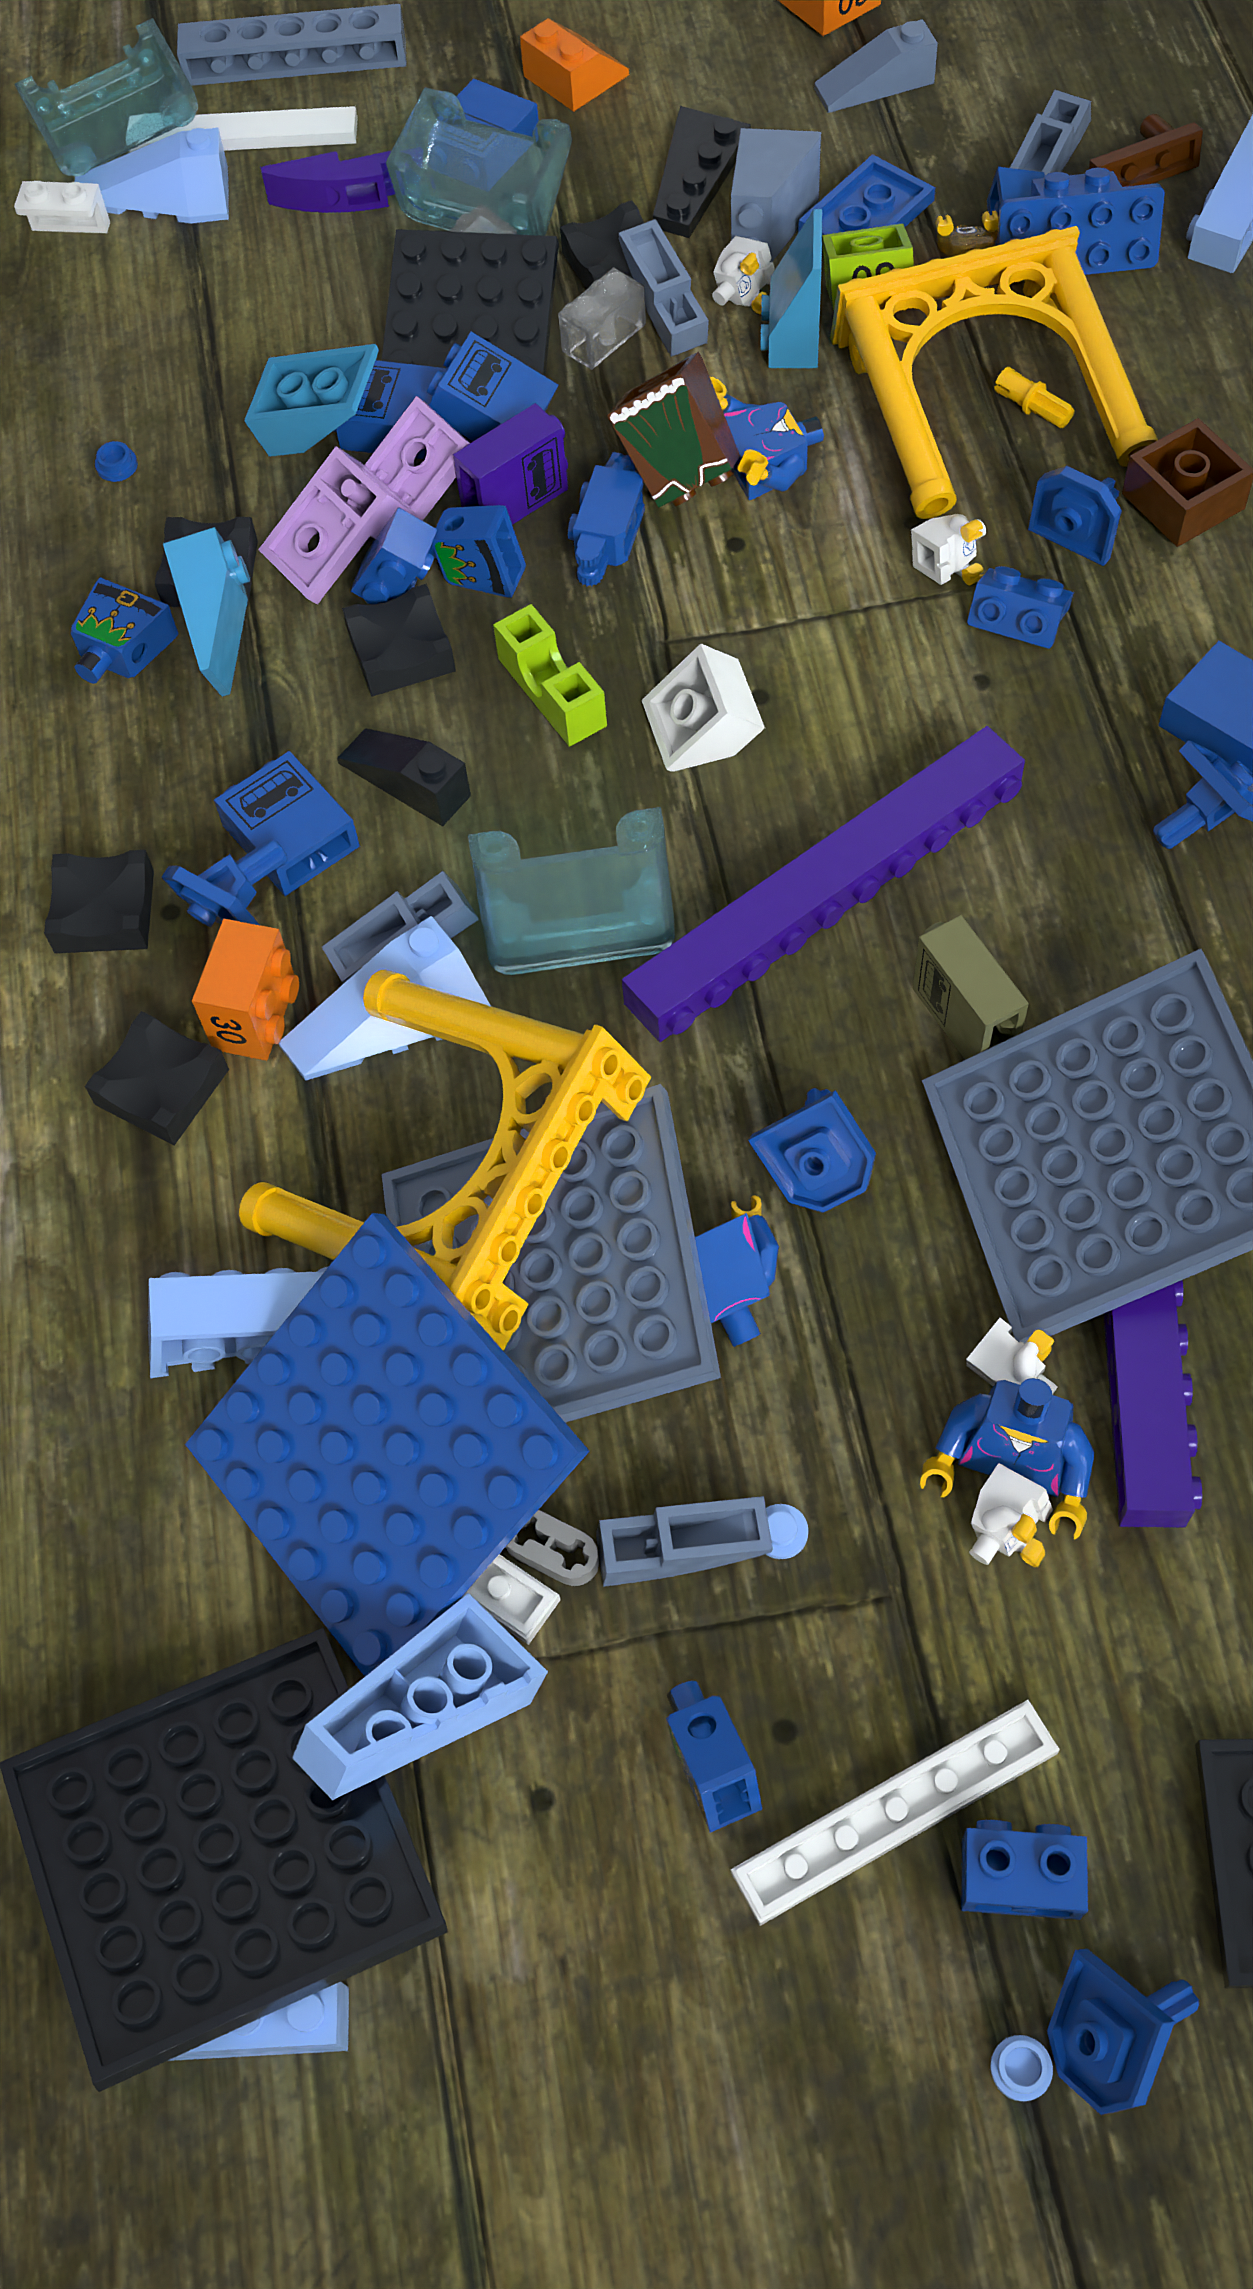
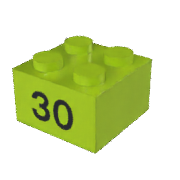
(864, 254)

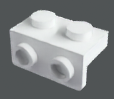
(63, 206)

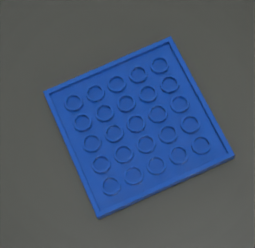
(383, 1446)

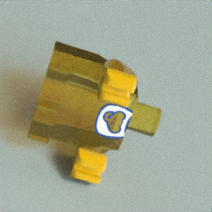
(963, 238)

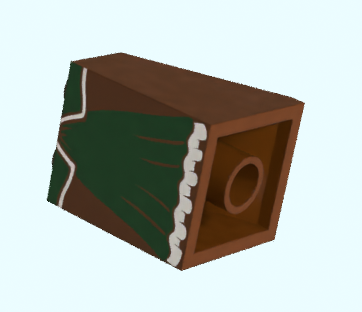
(676, 432)

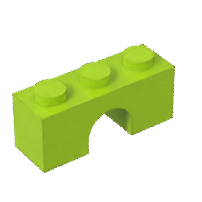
(562, 694)

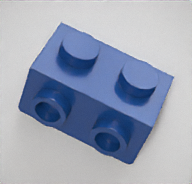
(1019, 606)

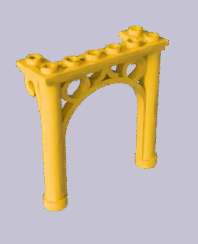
(1058, 300)
(515, 1169)

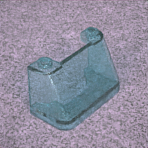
(113, 107)
(454, 164)
(575, 903)

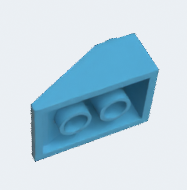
(795, 301)
(308, 397)
(212, 600)

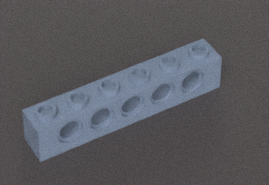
(292, 44)

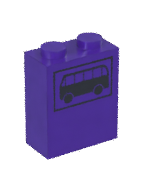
(514, 464)

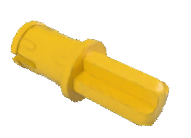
(1033, 397)

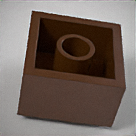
(1187, 482)

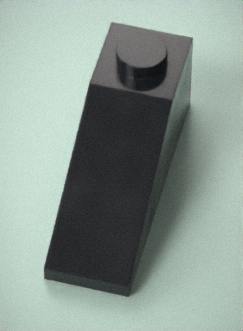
(410, 772)

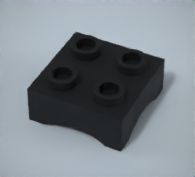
(595, 245)
(238, 530)
(399, 641)
(100, 902)
(158, 1079)

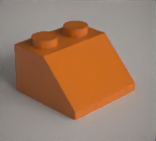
(567, 64)

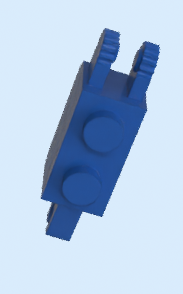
(607, 518)

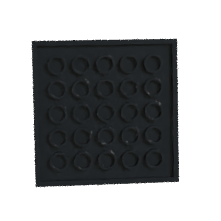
(204, 1868)

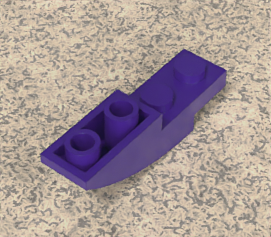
(328, 184)

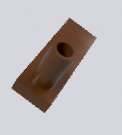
(1158, 157)

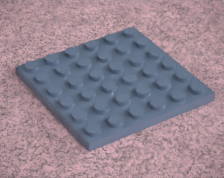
(1106, 1147)
(603, 1269)

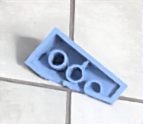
(171, 176)
(343, 1031)

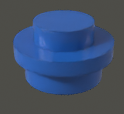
(115, 461)

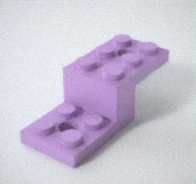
(356, 500)

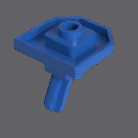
(1077, 512)
(1217, 795)
(226, 886)
(817, 1153)
(1111, 2035)

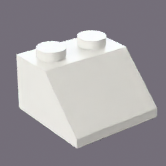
(702, 710)

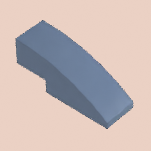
(1054, 134)
(666, 288)
(395, 916)
(682, 1540)

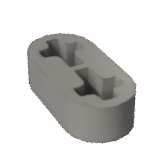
(551, 1562)

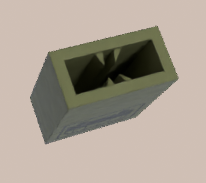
(966, 988)

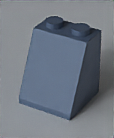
(774, 184)

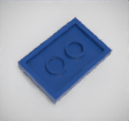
(873, 197)

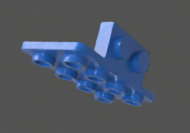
(1115, 222)

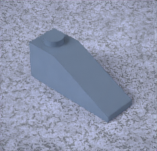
(887, 65)

